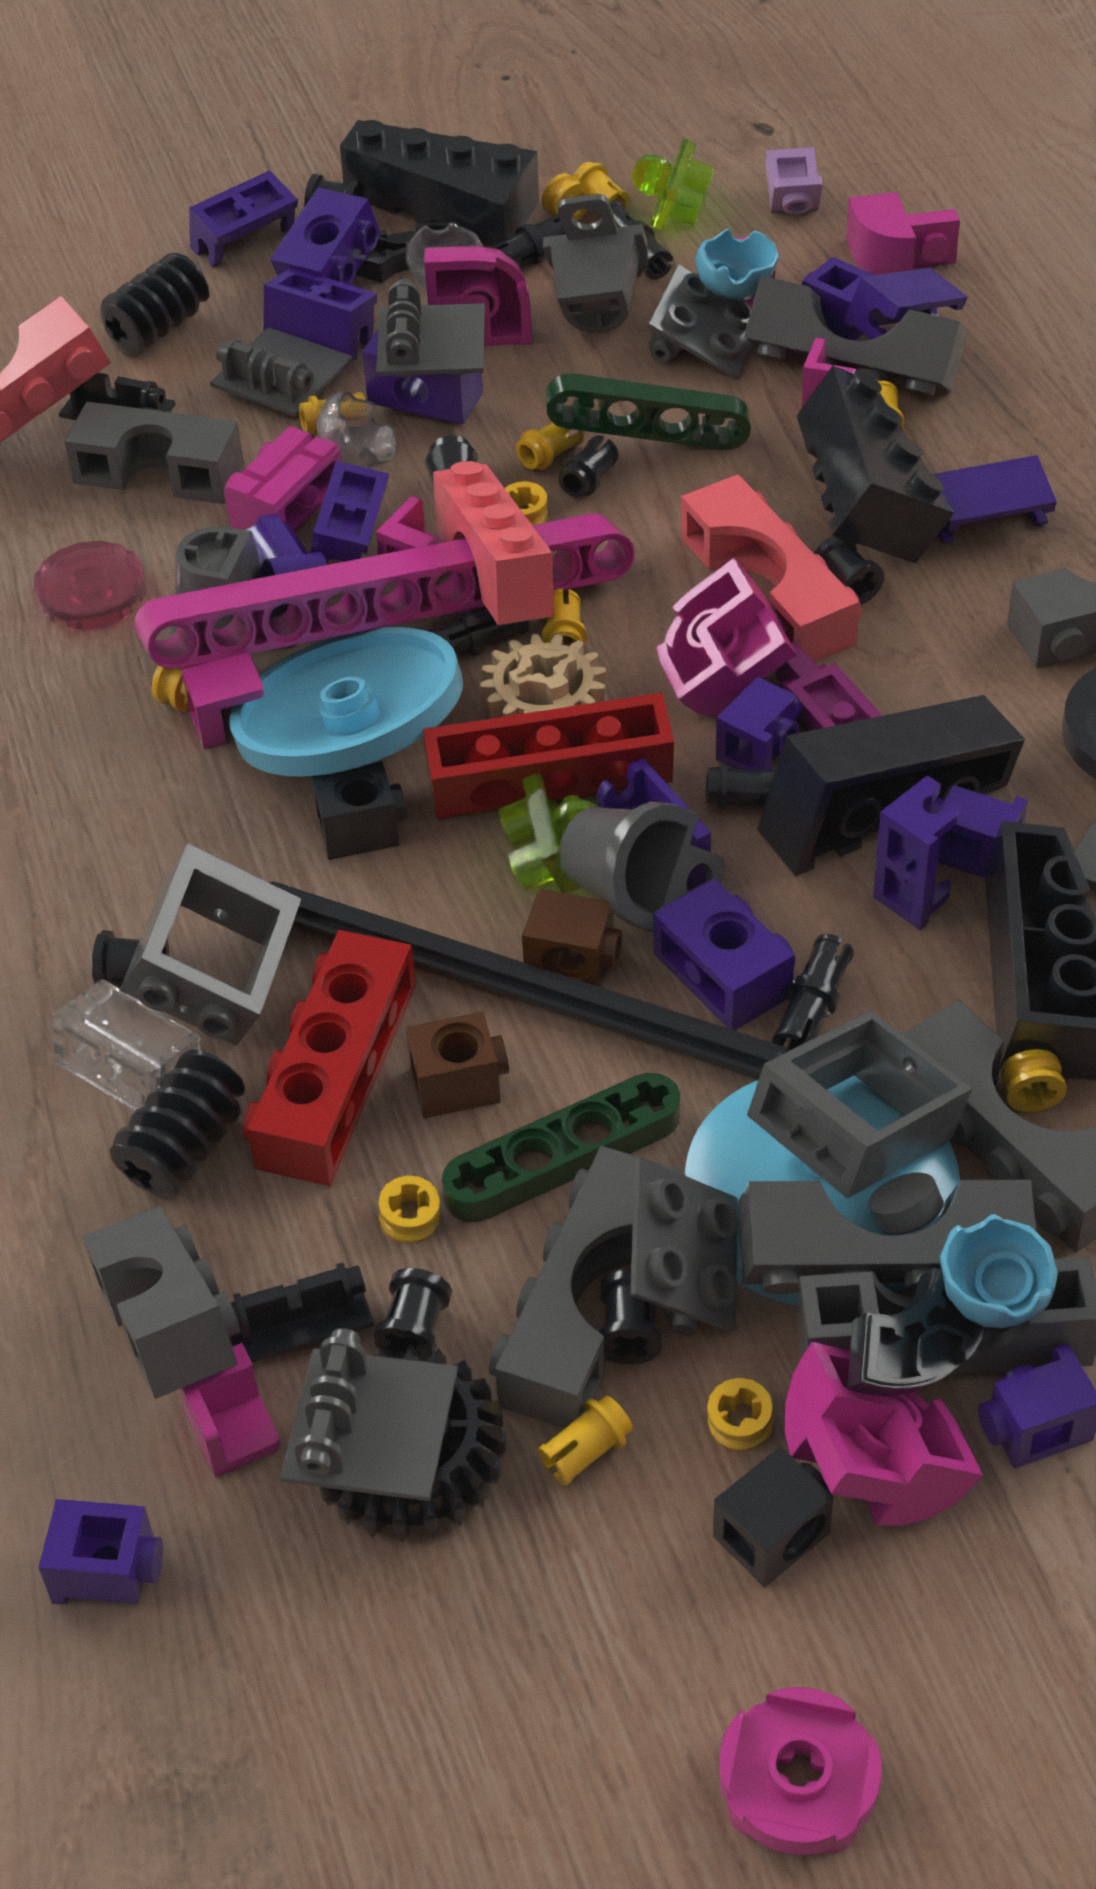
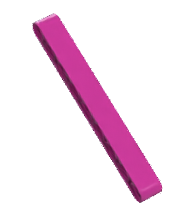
(362, 585)

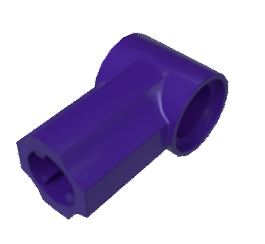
(281, 549)

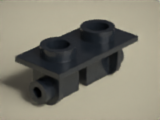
(126, 393)
(301, 1313)

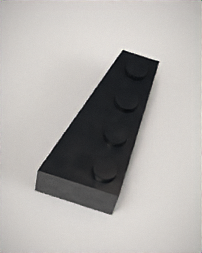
(443, 177)
(870, 468)
(844, 775)
(1042, 946)

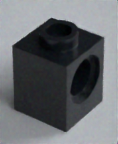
(358, 810)
(773, 1515)

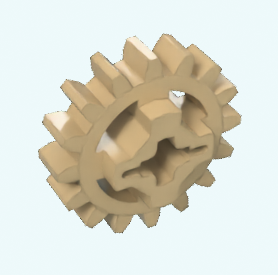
(541, 678)

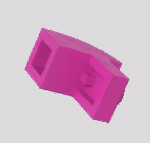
(891, 241)

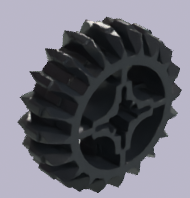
(465, 1465)

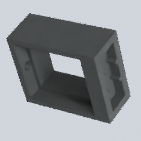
(229, 899)
(830, 1137)

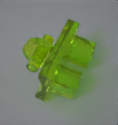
(679, 186)
(546, 822)

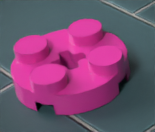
(793, 1817)

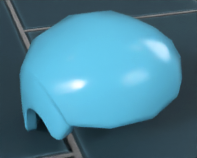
(734, 265)
(998, 1272)

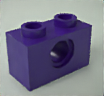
(329, 237)
(430, 395)
(723, 953)

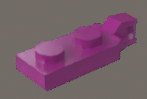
(824, 692)

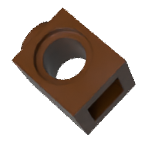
(571, 936)
(456, 1064)

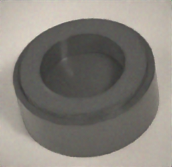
(906, 1203)

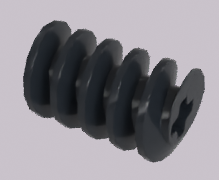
(153, 303)
(178, 1123)

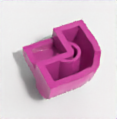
(485, 277)
(722, 640)
(875, 1448)

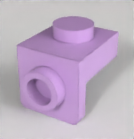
(793, 180)

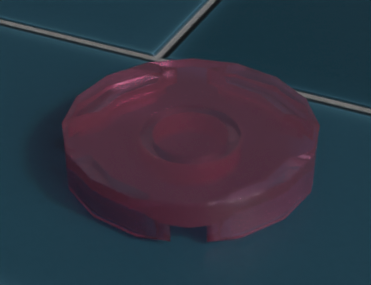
(90, 584)

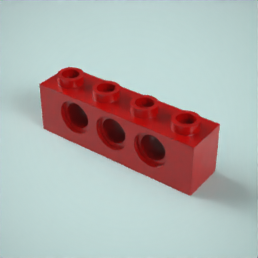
(572, 747)
(330, 1058)

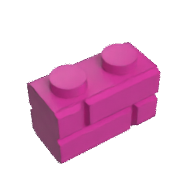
(282, 480)

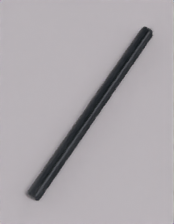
(544, 988)

